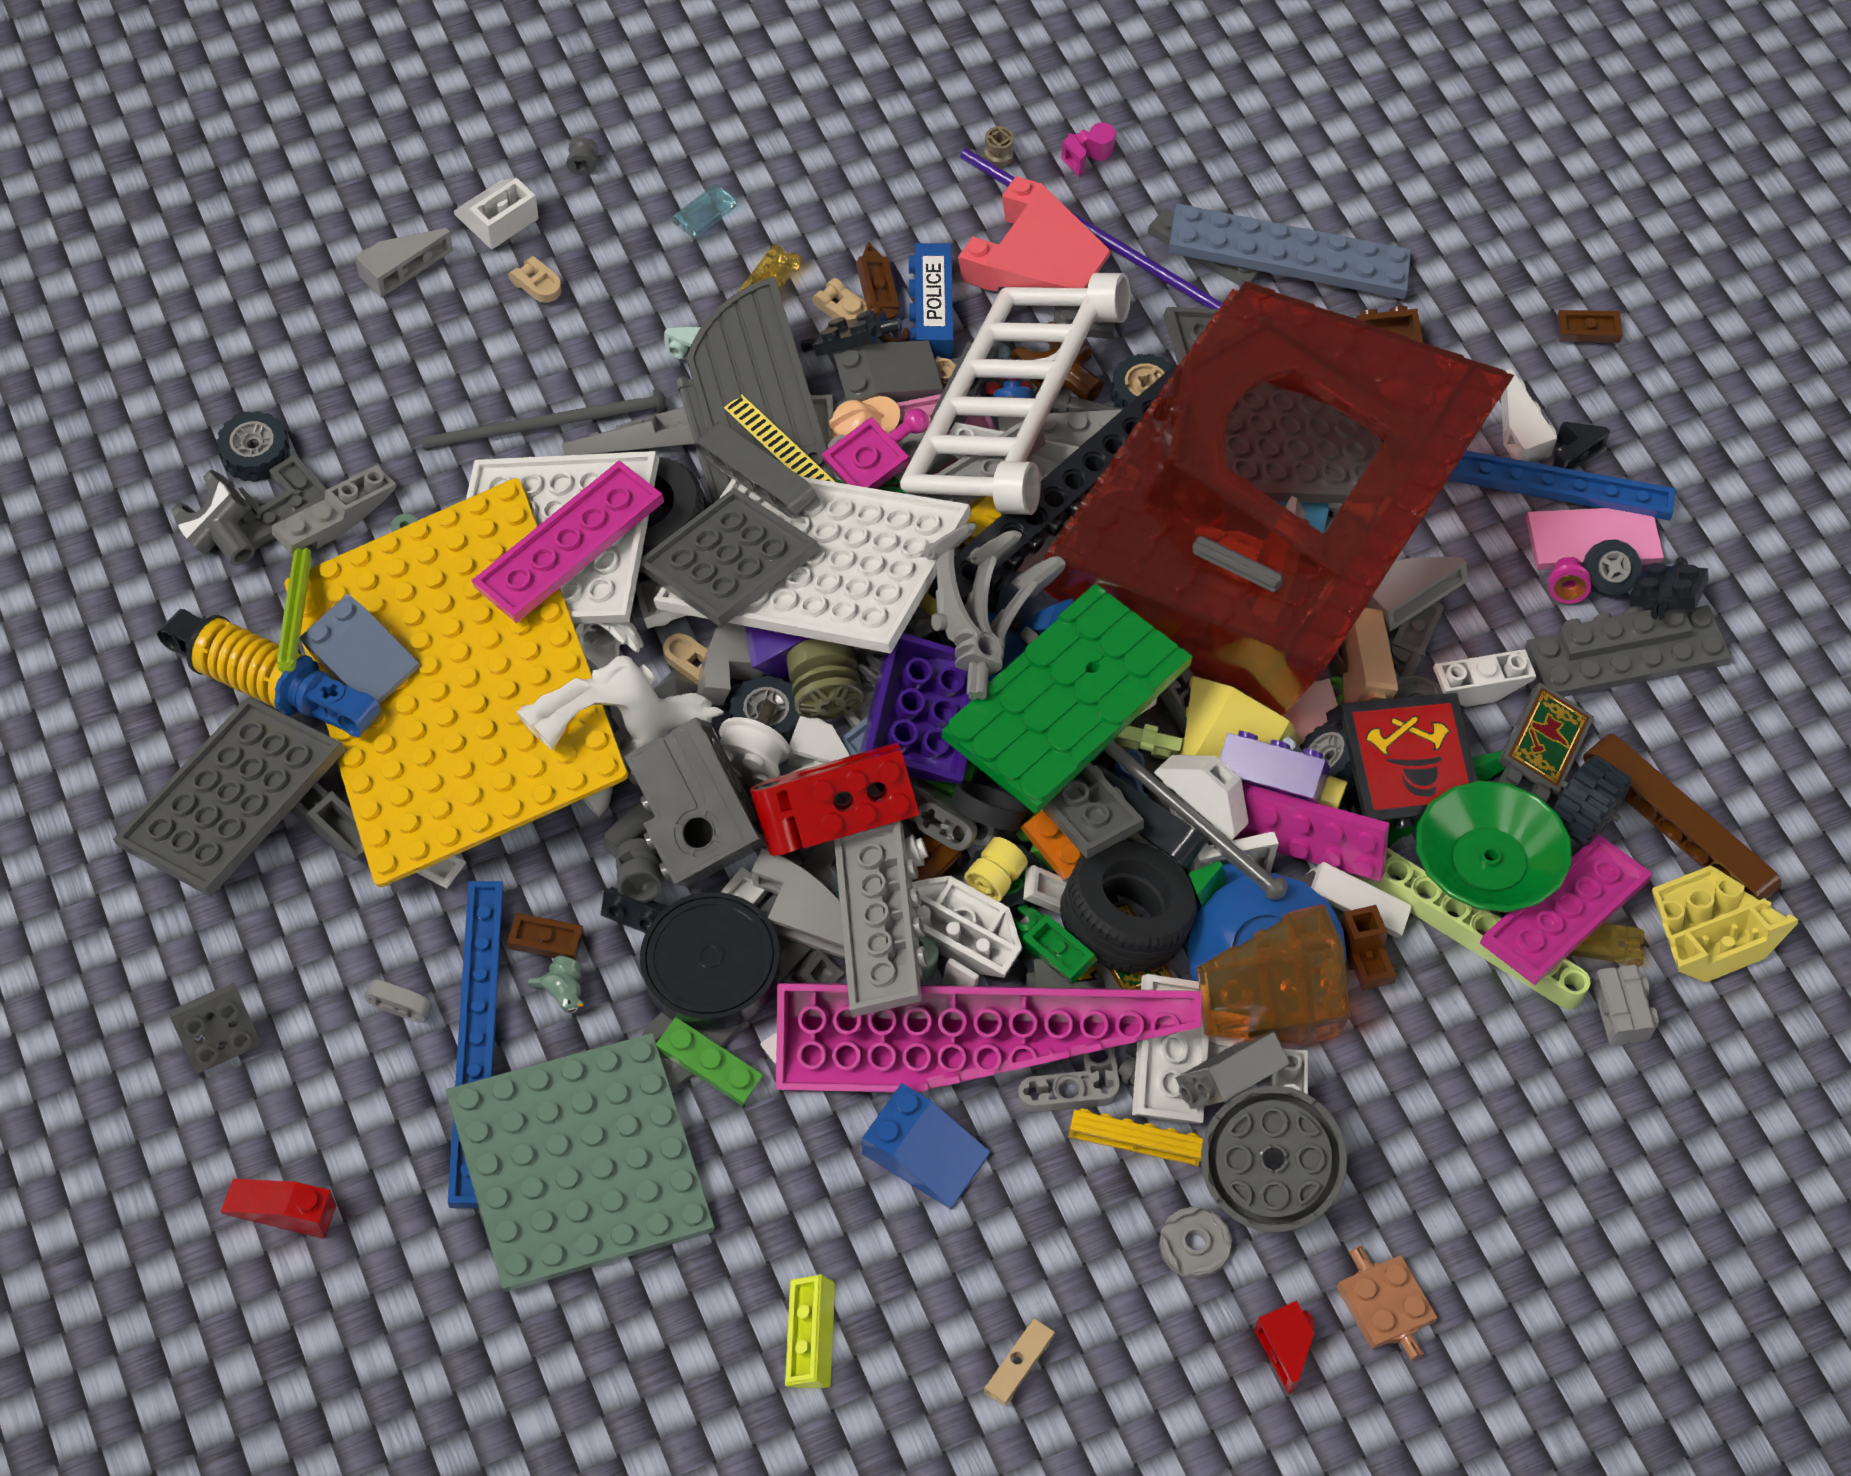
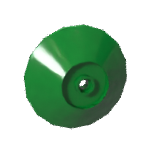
(1495, 823)

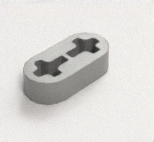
(398, 1001)

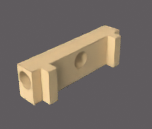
(1010, 1375)

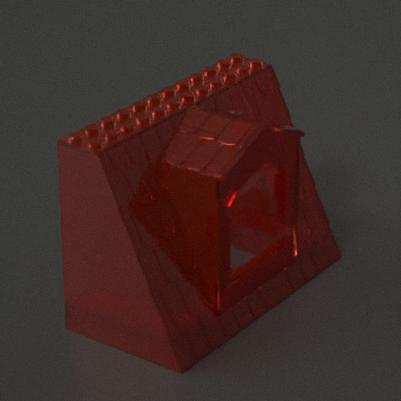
(1175, 485)

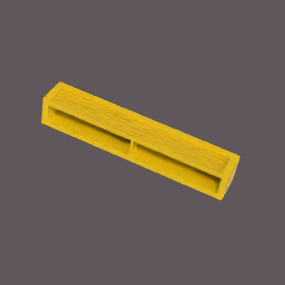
(1136, 1137)

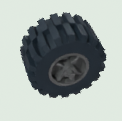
(1592, 799)

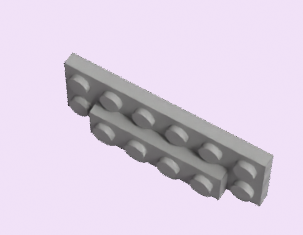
(879, 919)

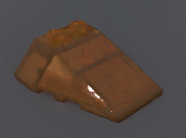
(1279, 982)

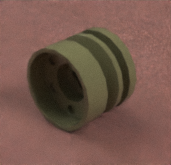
(824, 679)

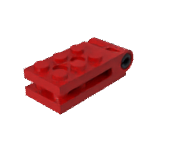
(802, 809)

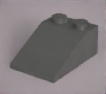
(889, 370)

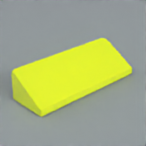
(810, 1332)

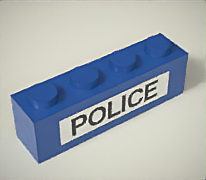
(932, 296)

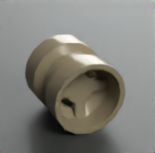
(999, 146)

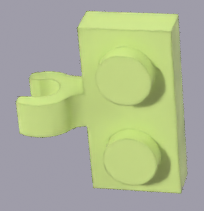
(1159, 744)

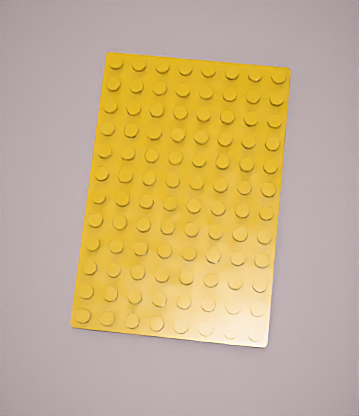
(448, 750)

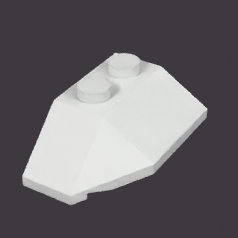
(968, 925)

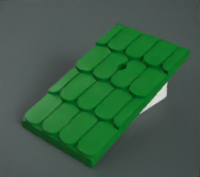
(1066, 697)

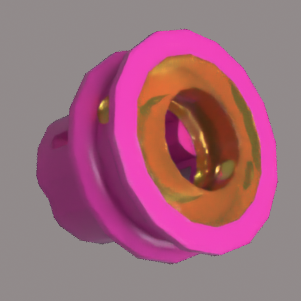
(1569, 581)

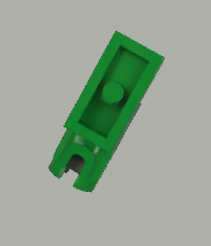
(1053, 944)

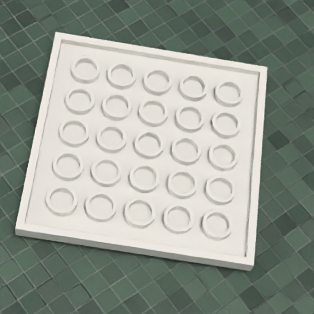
(608, 584)

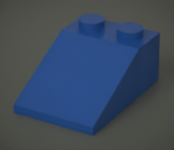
(924, 1146)

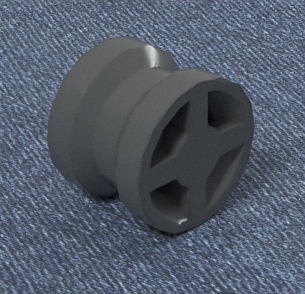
(582, 156)

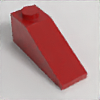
(281, 1205)

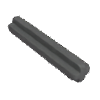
(1238, 563)

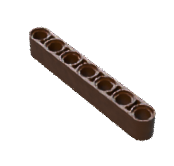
(1686, 821)

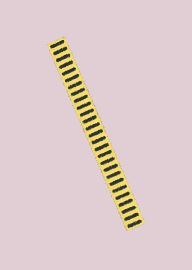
(775, 439)

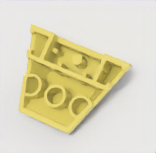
(1222, 710)
(1717, 924)

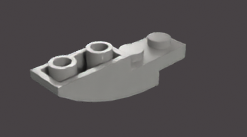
(339, 511)

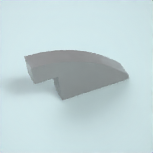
(1415, 585)
(725, 660)
(804, 906)

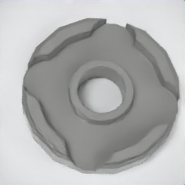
(1190, 1262)

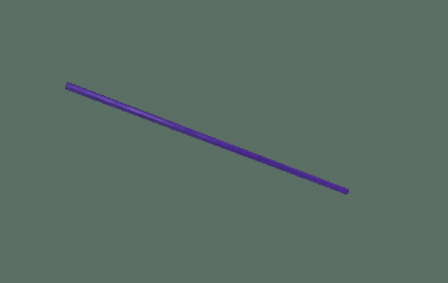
(1108, 240)

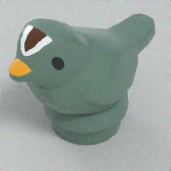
(562, 983)

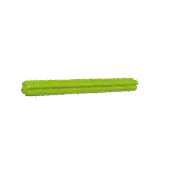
(294, 610)

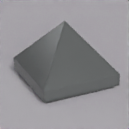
(675, 684)

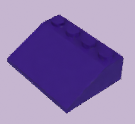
(912, 705)

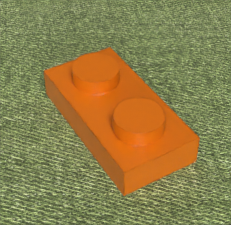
(1052, 844)

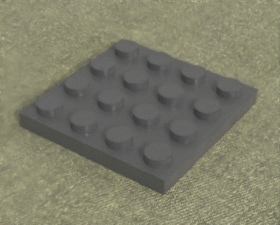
(728, 556)

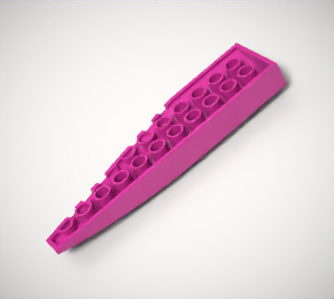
(959, 1032)

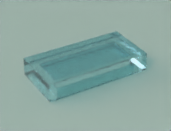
(704, 211)

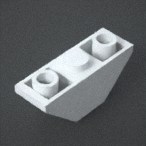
(1485, 677)
(1208, 789)

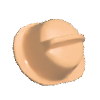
(854, 413)

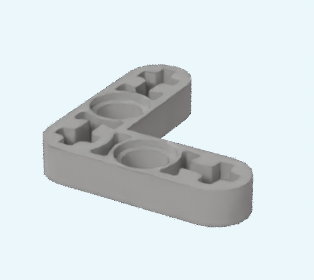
(1086, 1082)

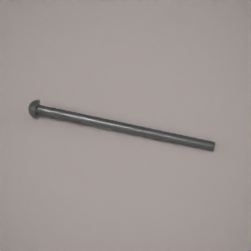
(656, 401)
(1274, 888)

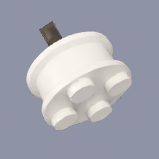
(754, 746)

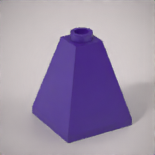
(770, 649)

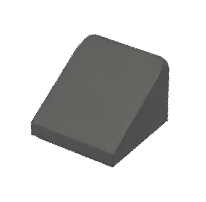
(817, 969)

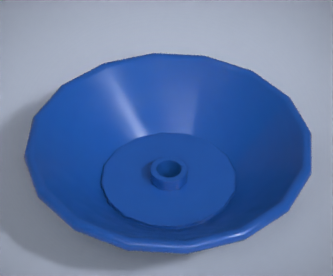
(1240, 911)

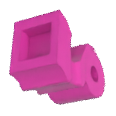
(1094, 144)

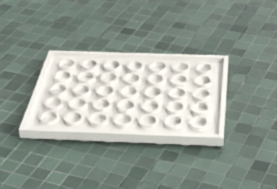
(867, 567)

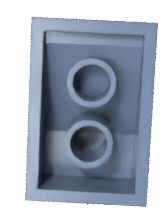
(359, 650)

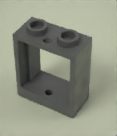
(1232, 1071)

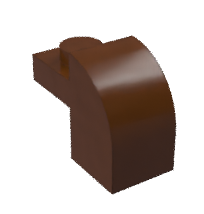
(1365, 947)

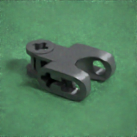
(943, 822)

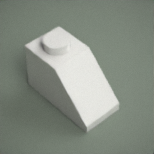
(814, 742)

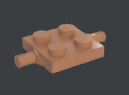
(1386, 1302)

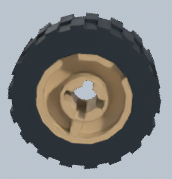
(1133, 374)

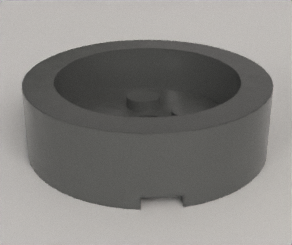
(1312, 1163)

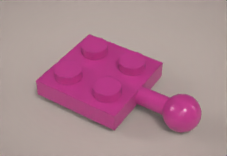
(871, 455)

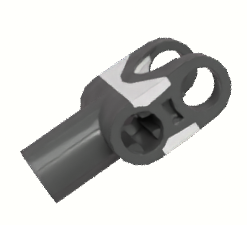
(217, 520)

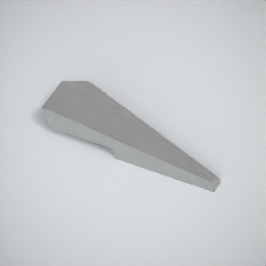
(652, 431)

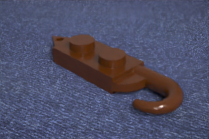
(879, 288)

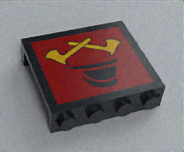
(1405, 753)

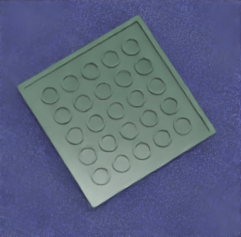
(578, 1162)

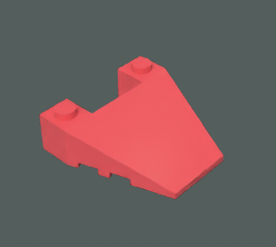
(1041, 248)

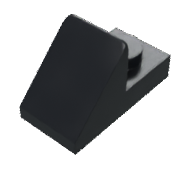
(1579, 444)

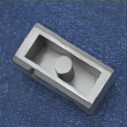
(1624, 1005)

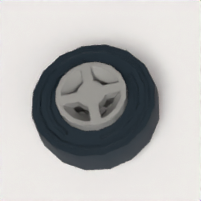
(1620, 560)

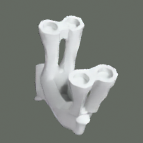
(632, 704)

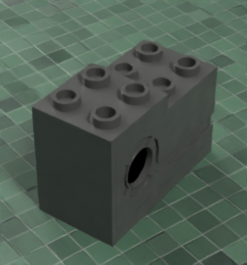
(697, 803)

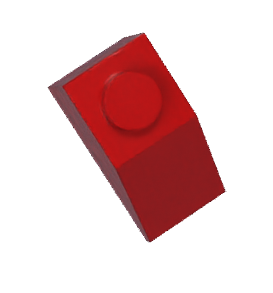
(1286, 1340)

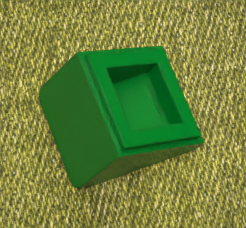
(1208, 880)

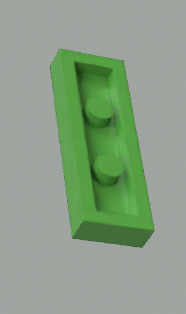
(708, 1061)

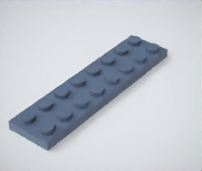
(1289, 251)

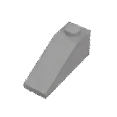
(401, 258)

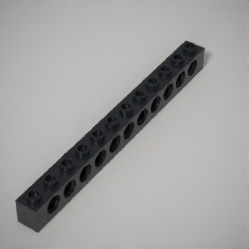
(1059, 495)

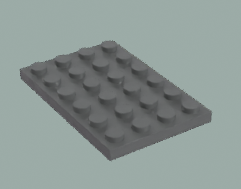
(229, 796)

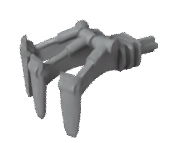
(977, 643)

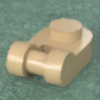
(544, 284)
(848, 305)
(681, 651)

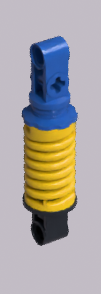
(250, 666)

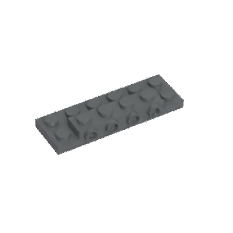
(1627, 649)
(1093, 812)

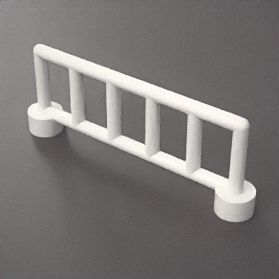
(1015, 481)

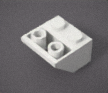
(499, 211)

